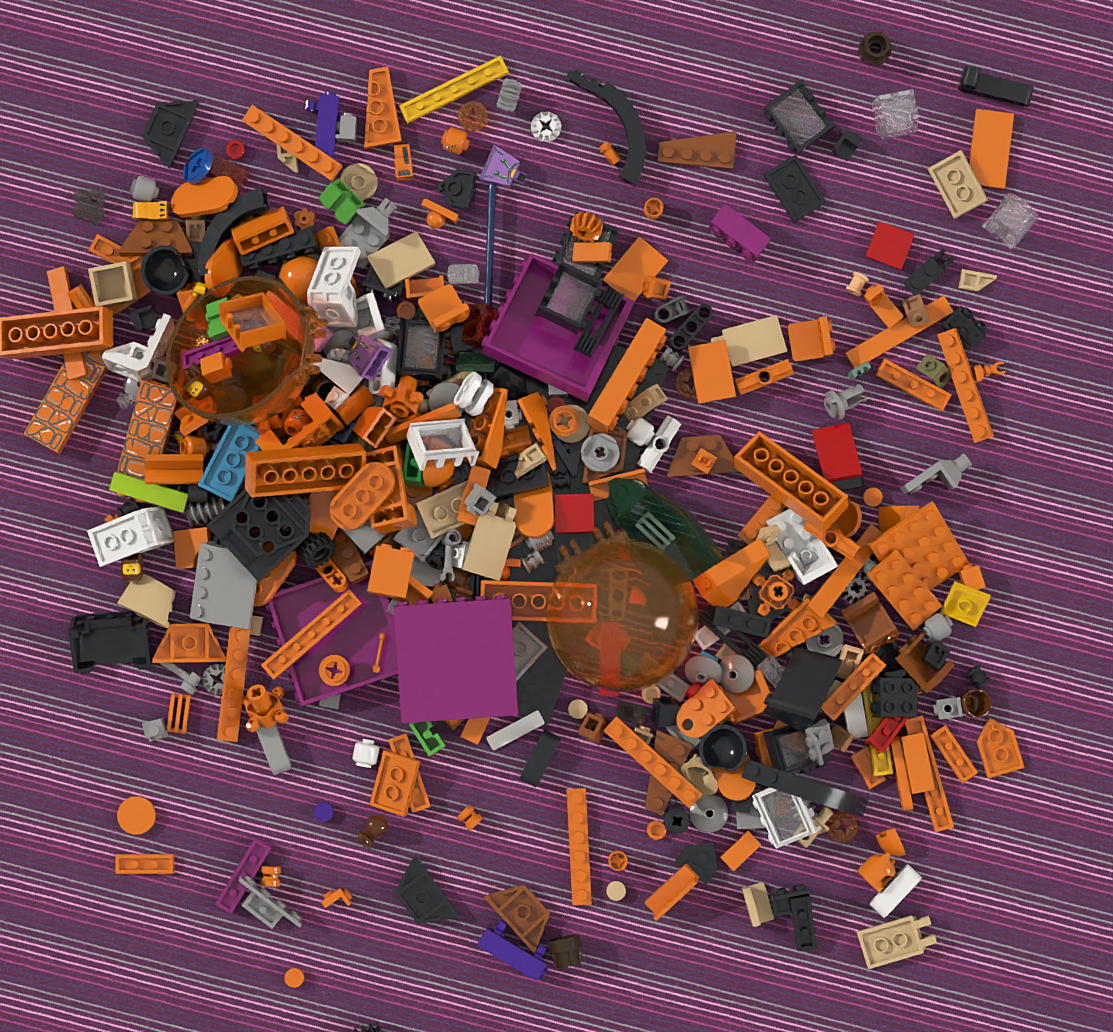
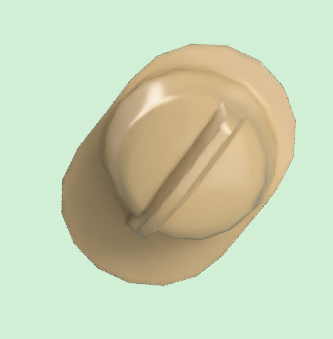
(700, 775)

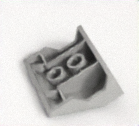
(222, 588)

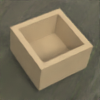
(113, 284)

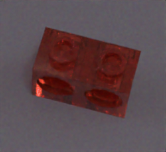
(223, 167)
(478, 324)

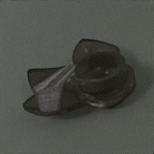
(86, 207)

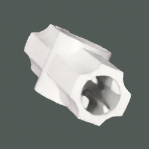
(665, 433)

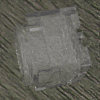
(895, 114)
(1011, 220)

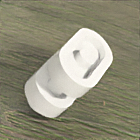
(473, 394)

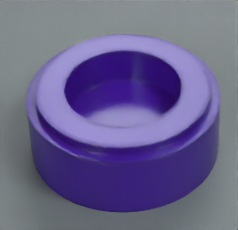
(323, 811)

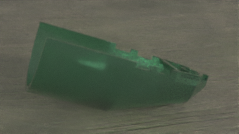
(692, 546)

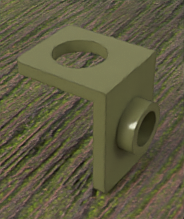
(934, 369)

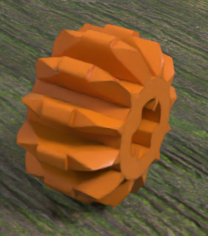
(586, 226)

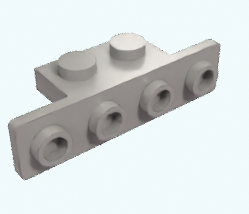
(264, 907)

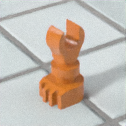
(979, 372)

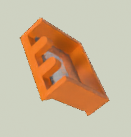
(252, 320)

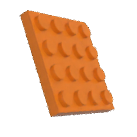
(924, 544)

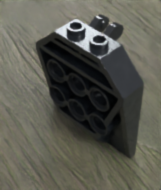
(291, 512)

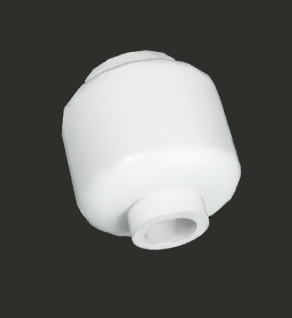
(640, 431)
(365, 753)

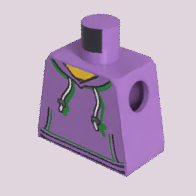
(502, 169)
(367, 355)

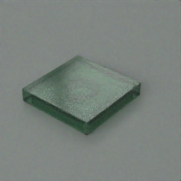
(474, 362)

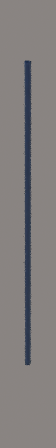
(488, 299)

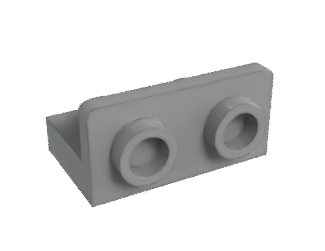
(819, 740)

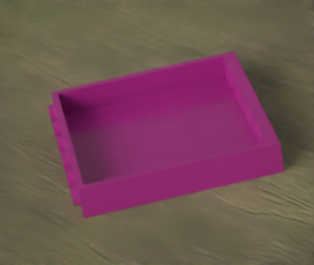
(542, 346)
(352, 639)
(455, 659)

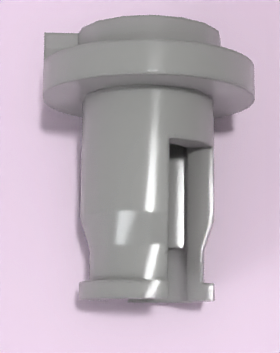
(839, 403)

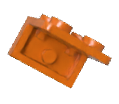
(443, 308)
(811, 339)

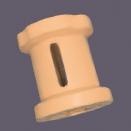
(857, 284)

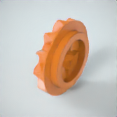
(561, 429)
(326, 675)

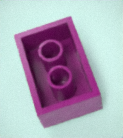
(739, 233)

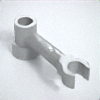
(449, 540)
(190, 680)

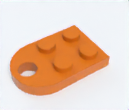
(705, 709)

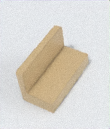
(757, 903)

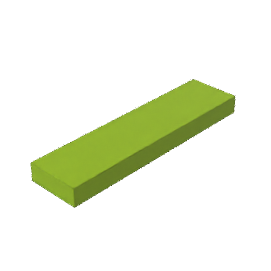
(150, 493)

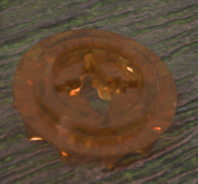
(465, 111)
(683, 388)
(834, 822)

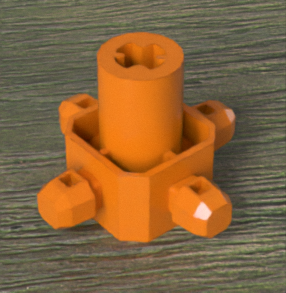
(403, 400)
(767, 593)
(264, 707)

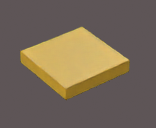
(965, 604)

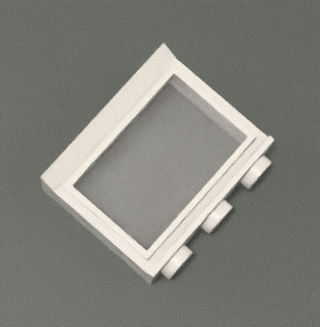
(440, 441)
(784, 816)

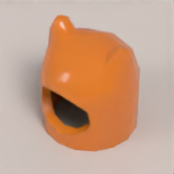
(878, 870)

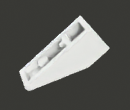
(341, 374)

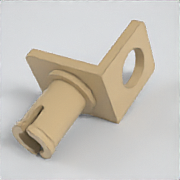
(820, 819)

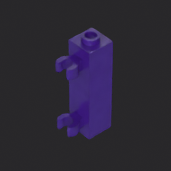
(326, 122)
(513, 954)

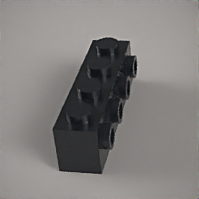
(299, 243)

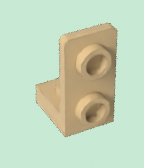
(645, 402)
(777, 559)

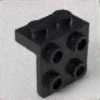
(373, 285)
(893, 697)
(781, 898)

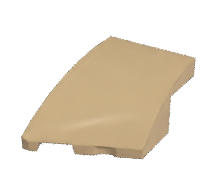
(149, 600)

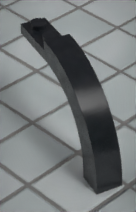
(626, 112)
(220, 227)
(805, 788)

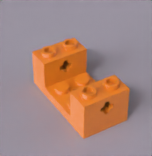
(313, 434)
(395, 511)

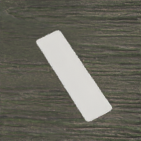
(515, 730)

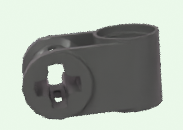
(675, 309)

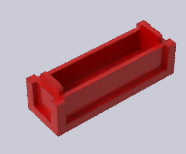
(885, 733)

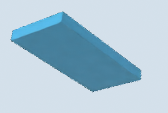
(228, 464)

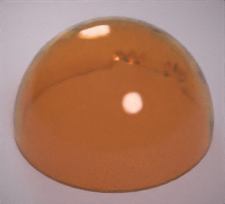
(259, 382)
(621, 613)

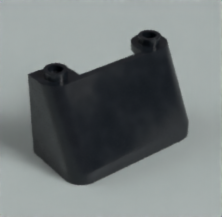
(109, 640)
(802, 687)

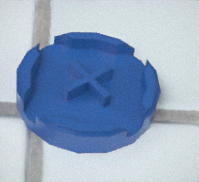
(198, 166)

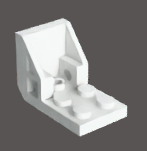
(331, 289)
(368, 317)
(138, 360)
(131, 535)
(804, 551)

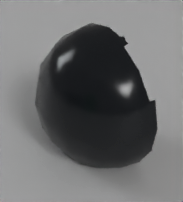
(164, 270)
(723, 748)

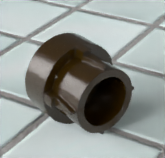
(879, 40)
(320, 384)
(565, 950)

